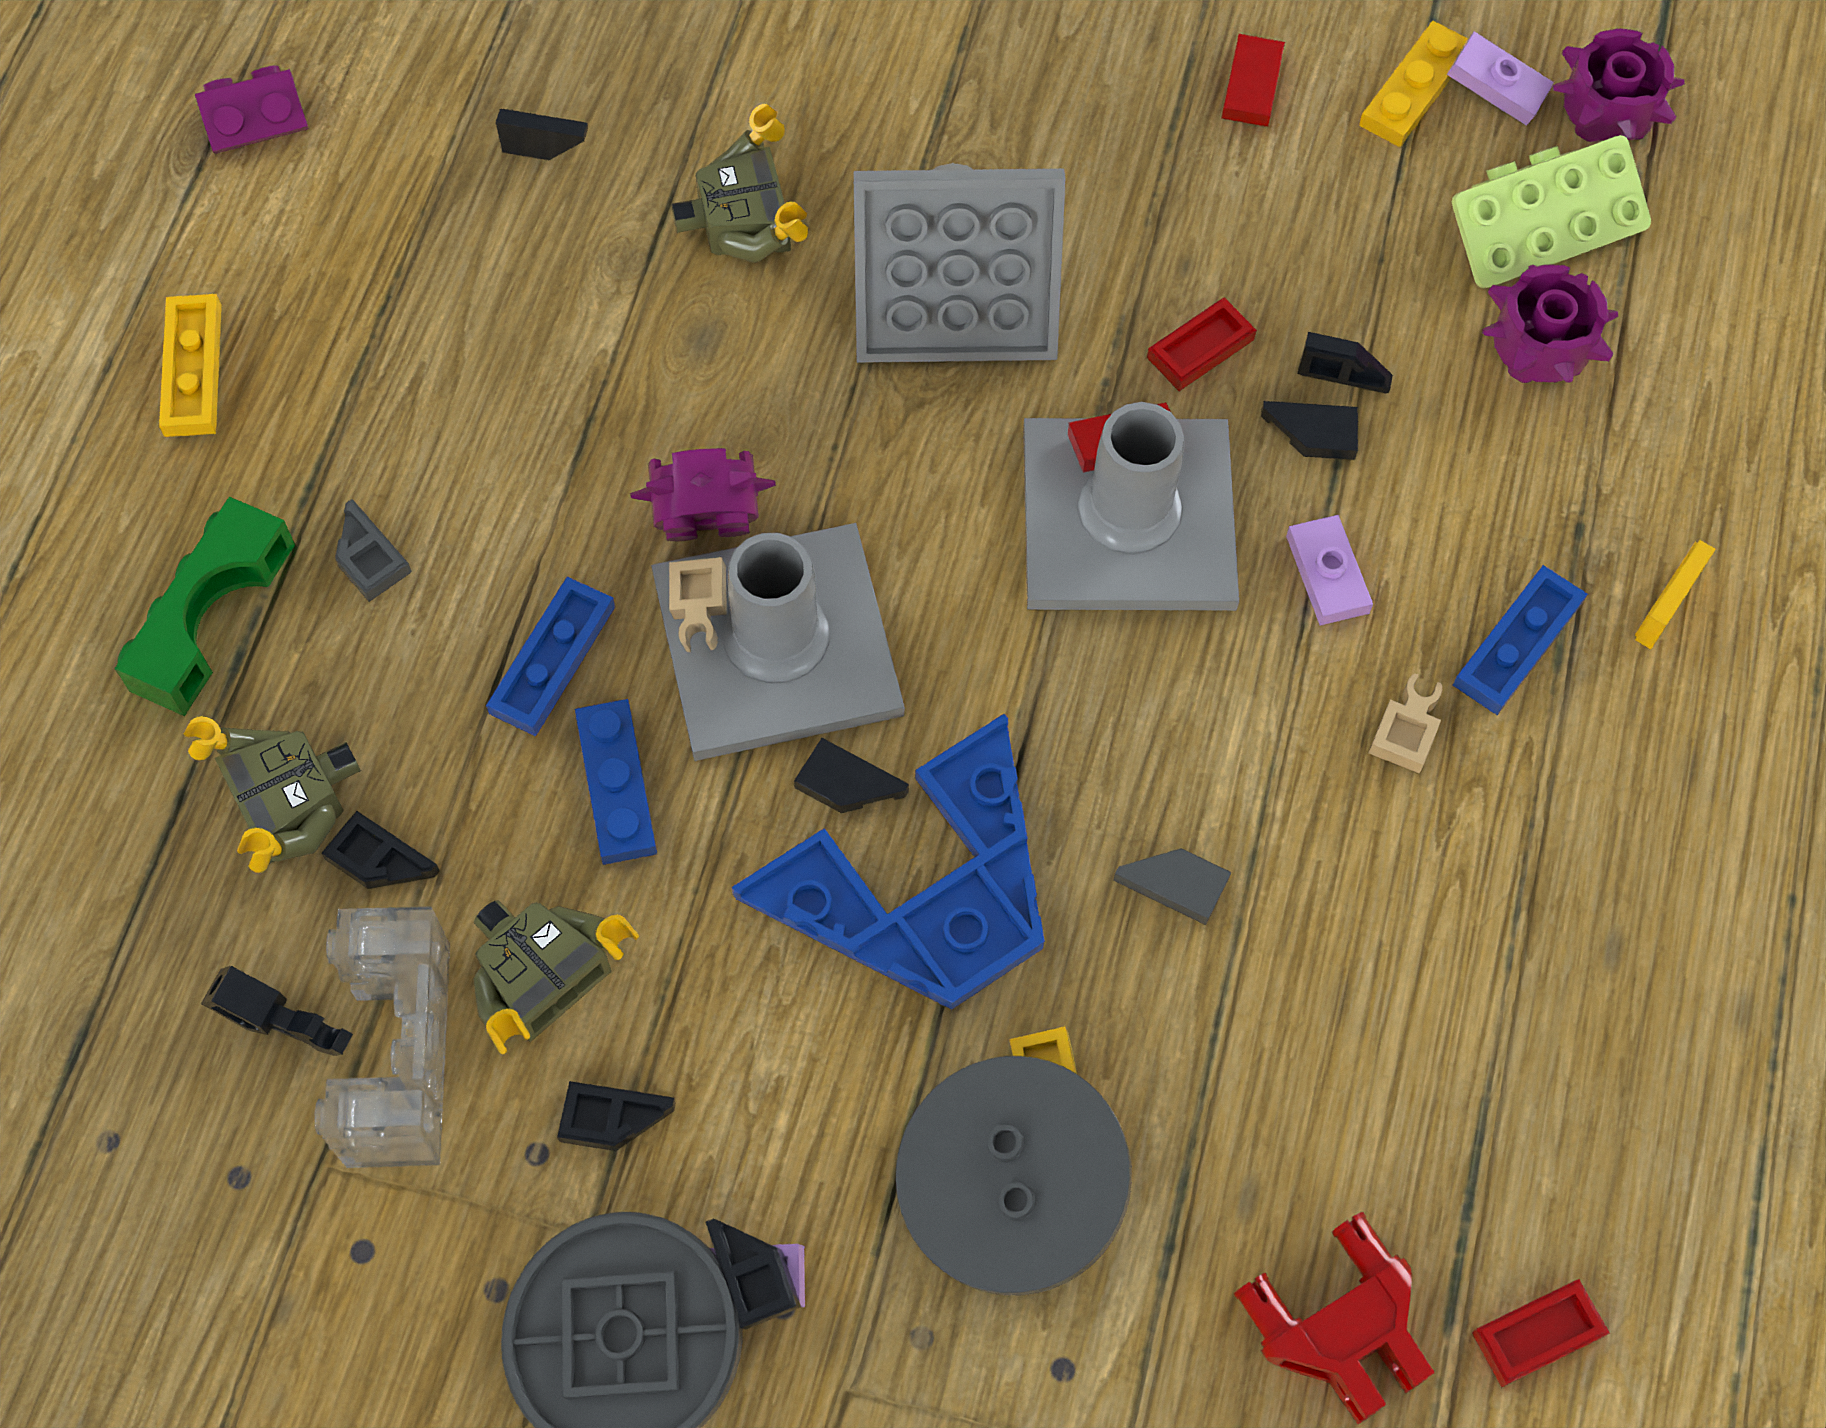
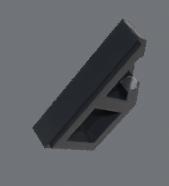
(1316, 428)
(375, 855)
(609, 1116)
(754, 1274)

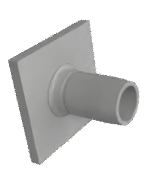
(958, 264)
(1139, 528)
(792, 652)

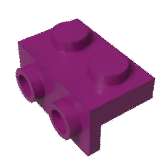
(251, 109)

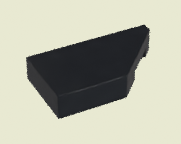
(537, 134)
(1343, 363)
(845, 779)

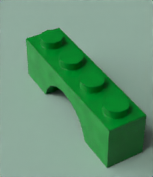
(236, 551)

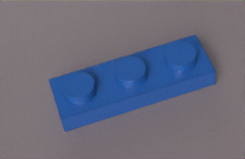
(1519, 640)
(550, 656)
(615, 782)

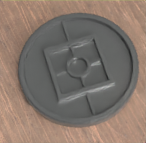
(1013, 1175)
(621, 1328)

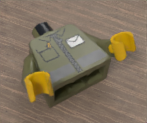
(743, 198)
(277, 786)
(540, 965)

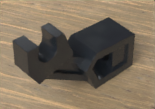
(262, 1009)

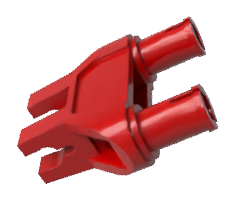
(1348, 1329)

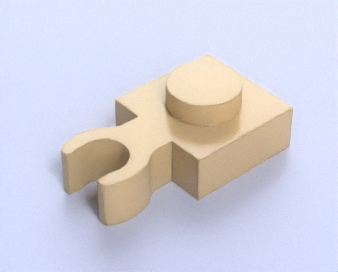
(695, 595)
(1406, 729)

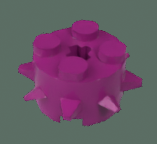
(1618, 86)
(1549, 324)
(703, 493)

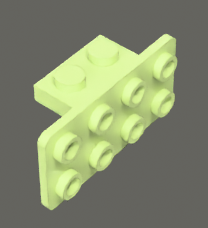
(1550, 209)

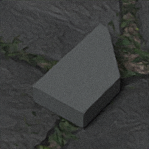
(368, 555)
(1177, 881)

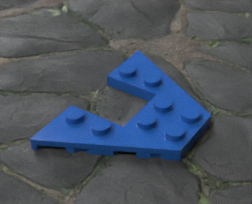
(955, 931)

